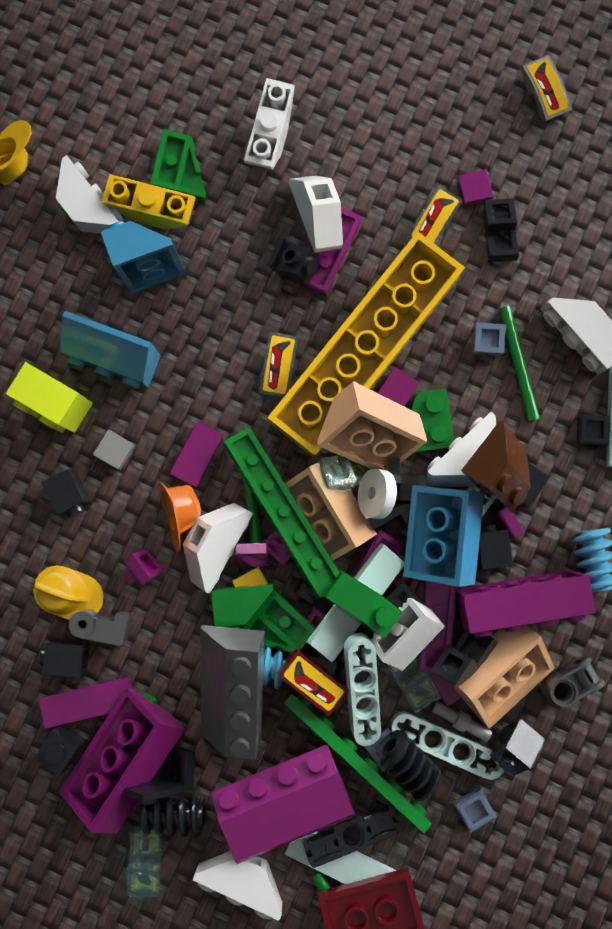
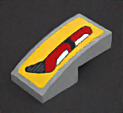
(547, 86)

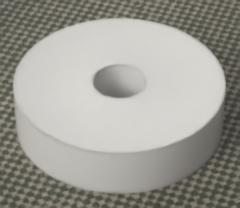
(377, 494)

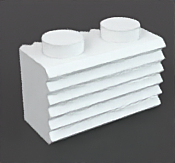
(409, 635)

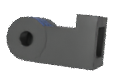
(91, 626)

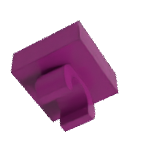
(141, 567)

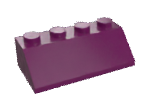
(525, 601)
(106, 768)
(282, 804)

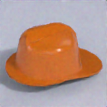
(181, 509)

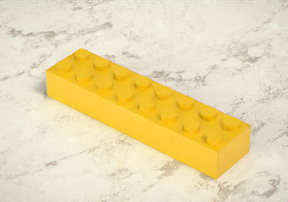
(368, 338)

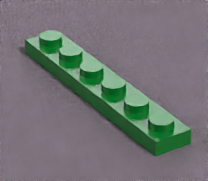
(282, 511)
(365, 769)

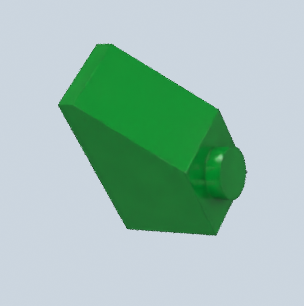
(363, 604)
(237, 605)

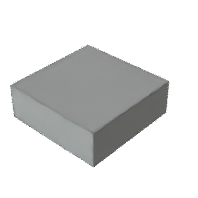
(114, 449)

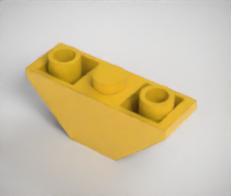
(148, 203)

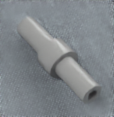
(462, 721)

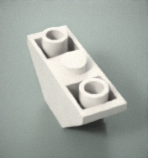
(270, 124)
(82, 200)
(319, 211)
(583, 329)
(447, 470)
(213, 543)
(242, 883)

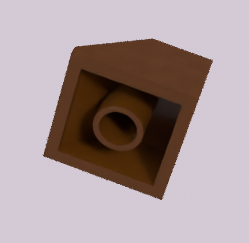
(500, 468)

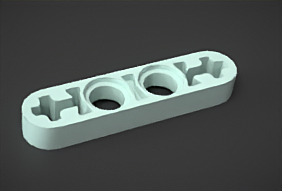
(363, 689)
(448, 741)

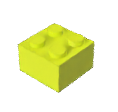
(41, 394)

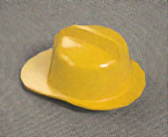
(12, 150)
(67, 591)

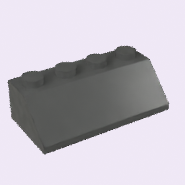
(232, 689)

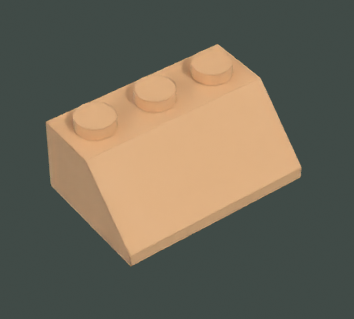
(370, 428)
(330, 512)
(507, 674)

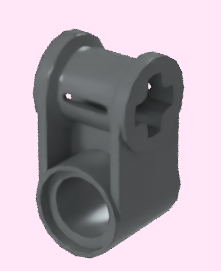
(578, 681)

